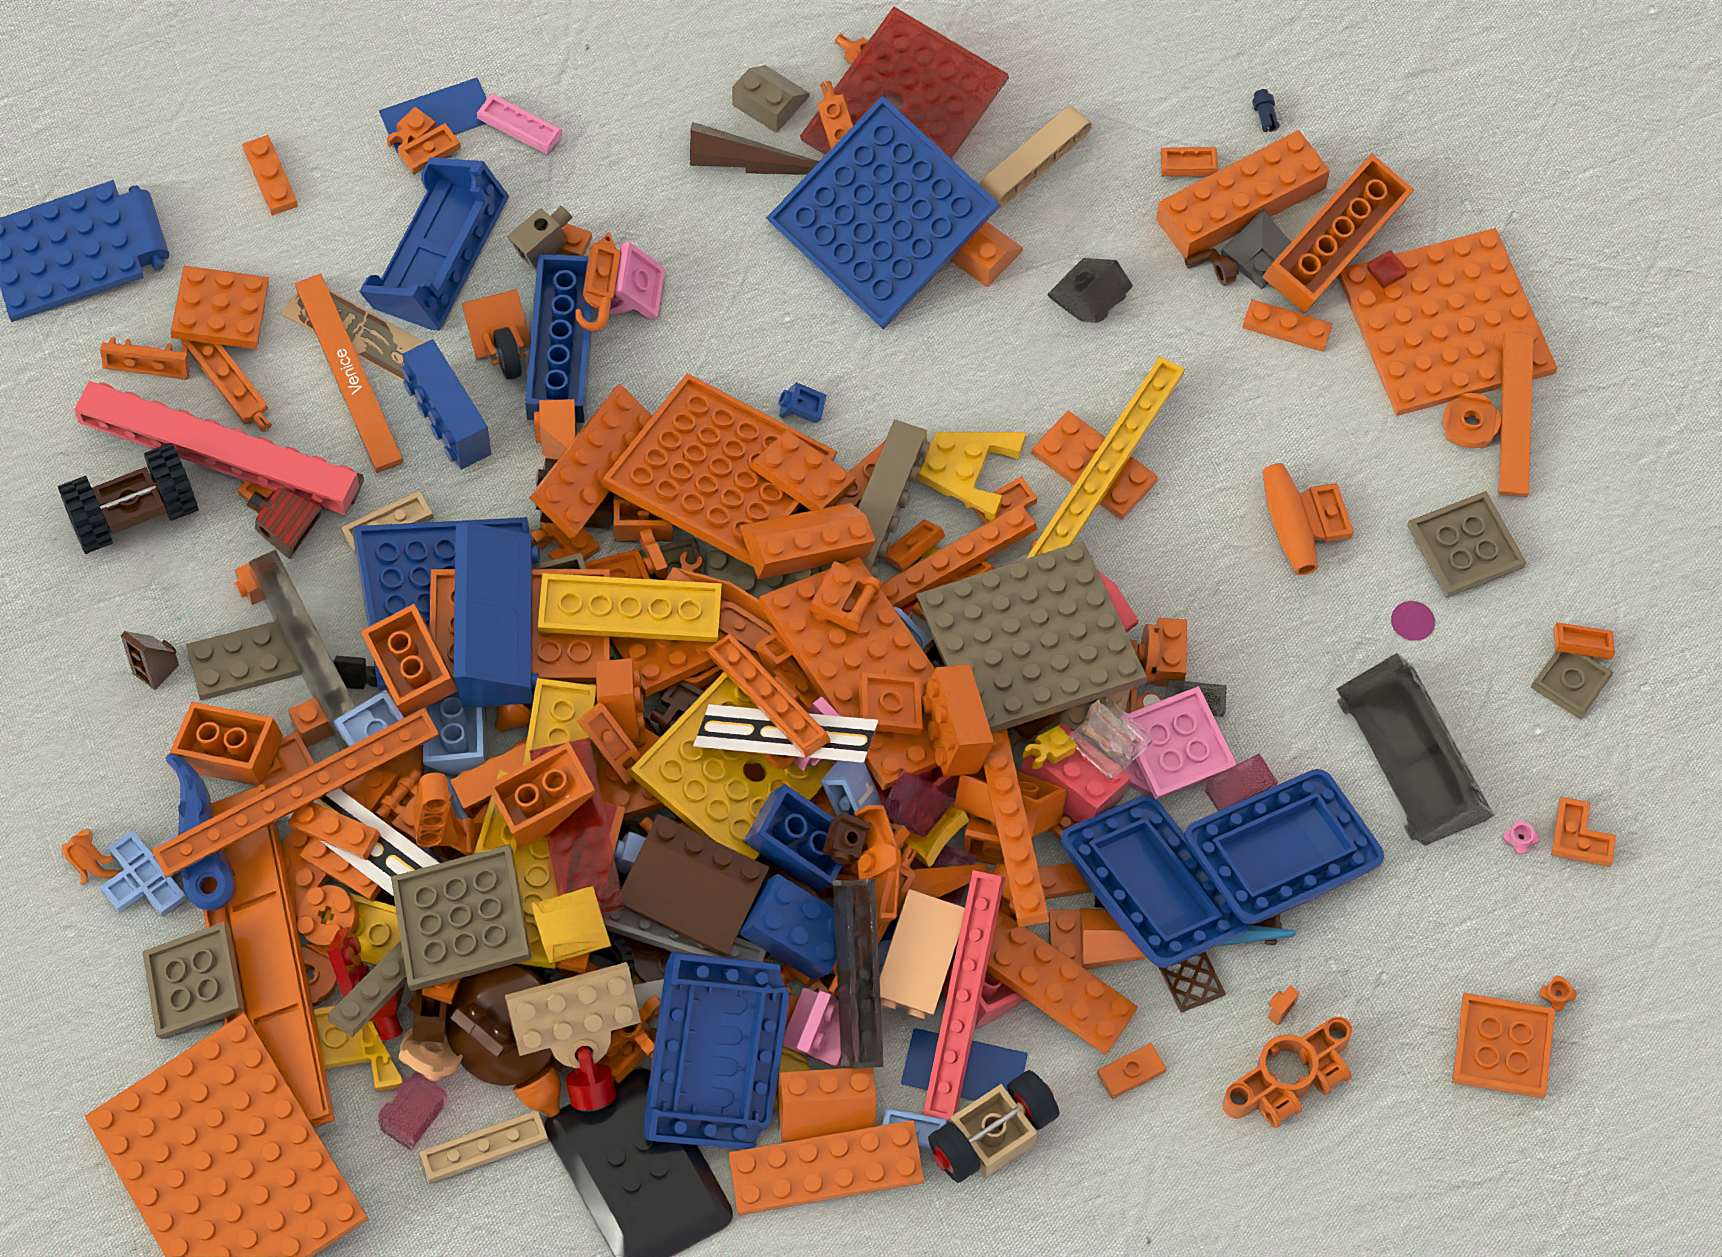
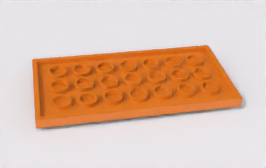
(837, 656)

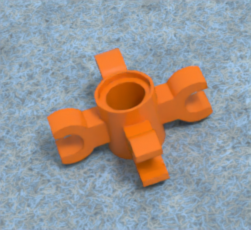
(641, 1035)

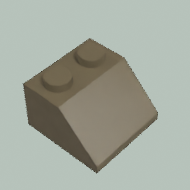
(767, 96)

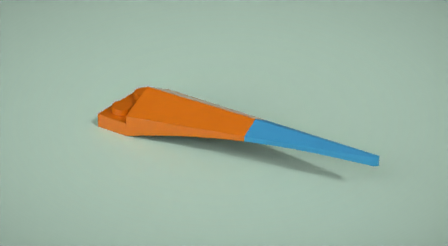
(1097, 940)

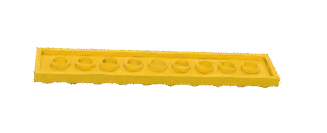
(552, 722)

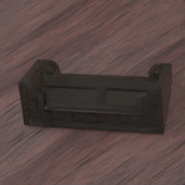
(1414, 750)

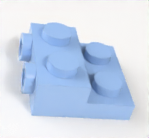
(368, 718)

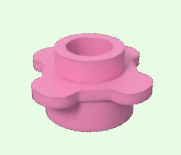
(1524, 829)

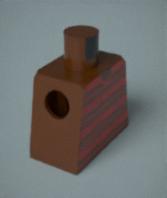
(284, 519)

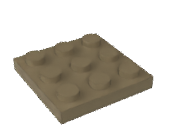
(1466, 544)
(193, 980)

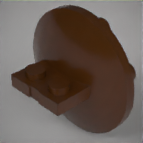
(482, 1029)

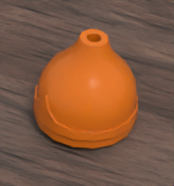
(513, 716)
(541, 1092)

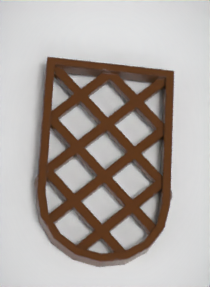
(1200, 1001)

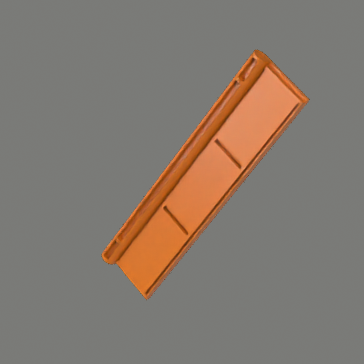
(272, 961)

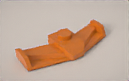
(881, 861)

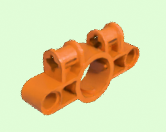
(1280, 1100)

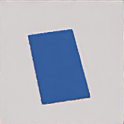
(452, 105)
(985, 1068)

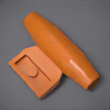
(1304, 517)

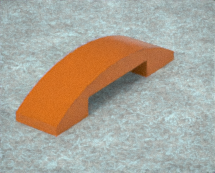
(778, 661)

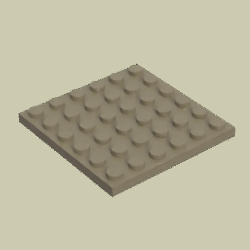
(1034, 636)

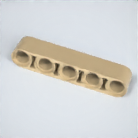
(1036, 155)

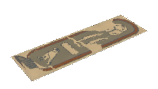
(370, 335)

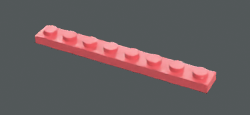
(964, 995)

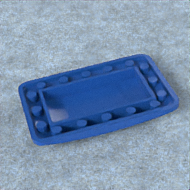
(1284, 846)
(1151, 881)

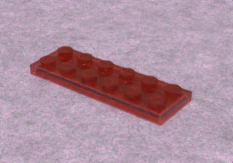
(582, 842)

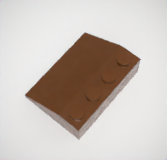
(692, 885)

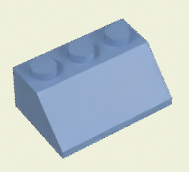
(460, 738)

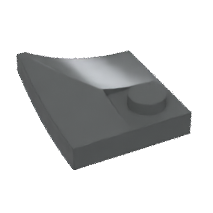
(1257, 247)

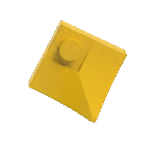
(931, 845)

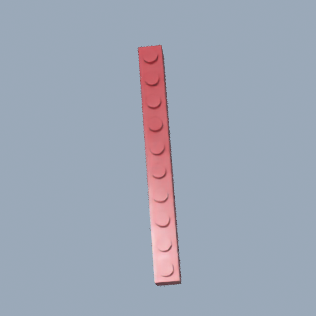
(217, 446)

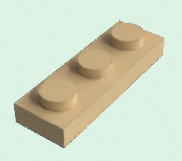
(406, 510)

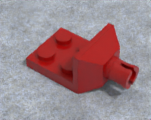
(349, 971)

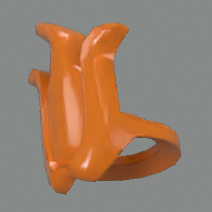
(84, 856)

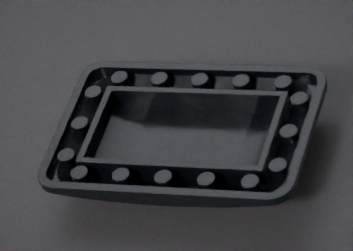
(638, 1191)

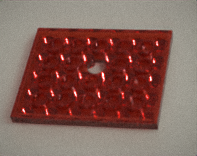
(940, 82)

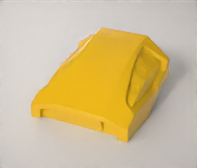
(571, 925)

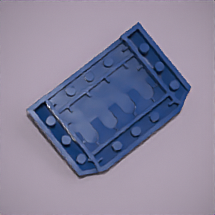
(716, 1051)

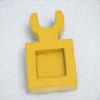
(1050, 745)

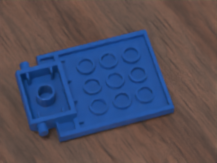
(77, 247)

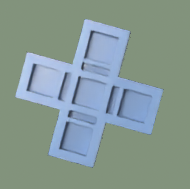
(140, 878)

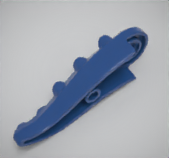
(193, 810)

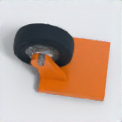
(498, 330)

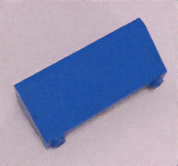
(439, 243)
(493, 616)

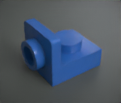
(802, 402)

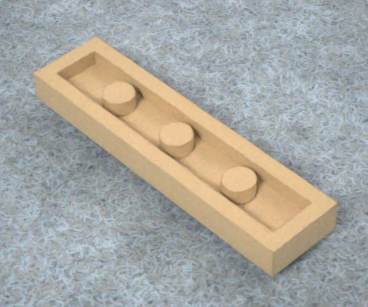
(483, 1146)

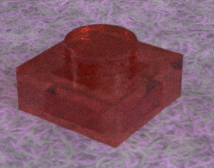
(1387, 269)

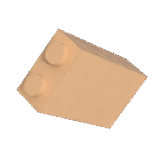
(919, 954)

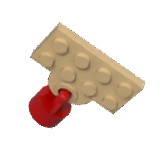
(577, 1024)

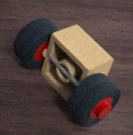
(994, 1128)

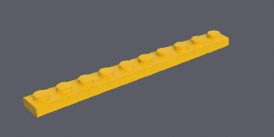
(1110, 457)

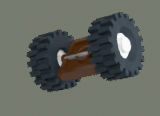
(128, 499)

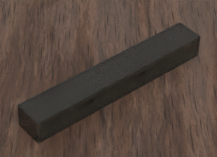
(302, 639)

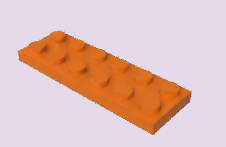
(573, 484)
(1057, 985)
(826, 1167)

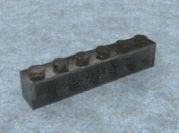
(858, 973)

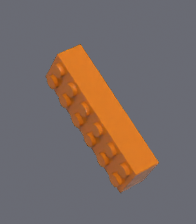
(1234, 195)
(1337, 233)

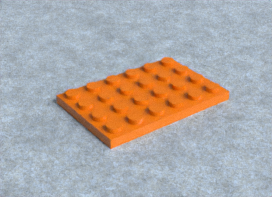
(554, 655)

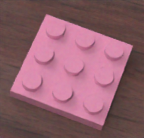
(1184, 745)

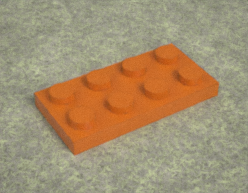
(1069, 449)

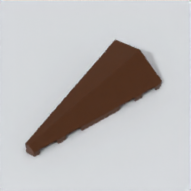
(724, 149)

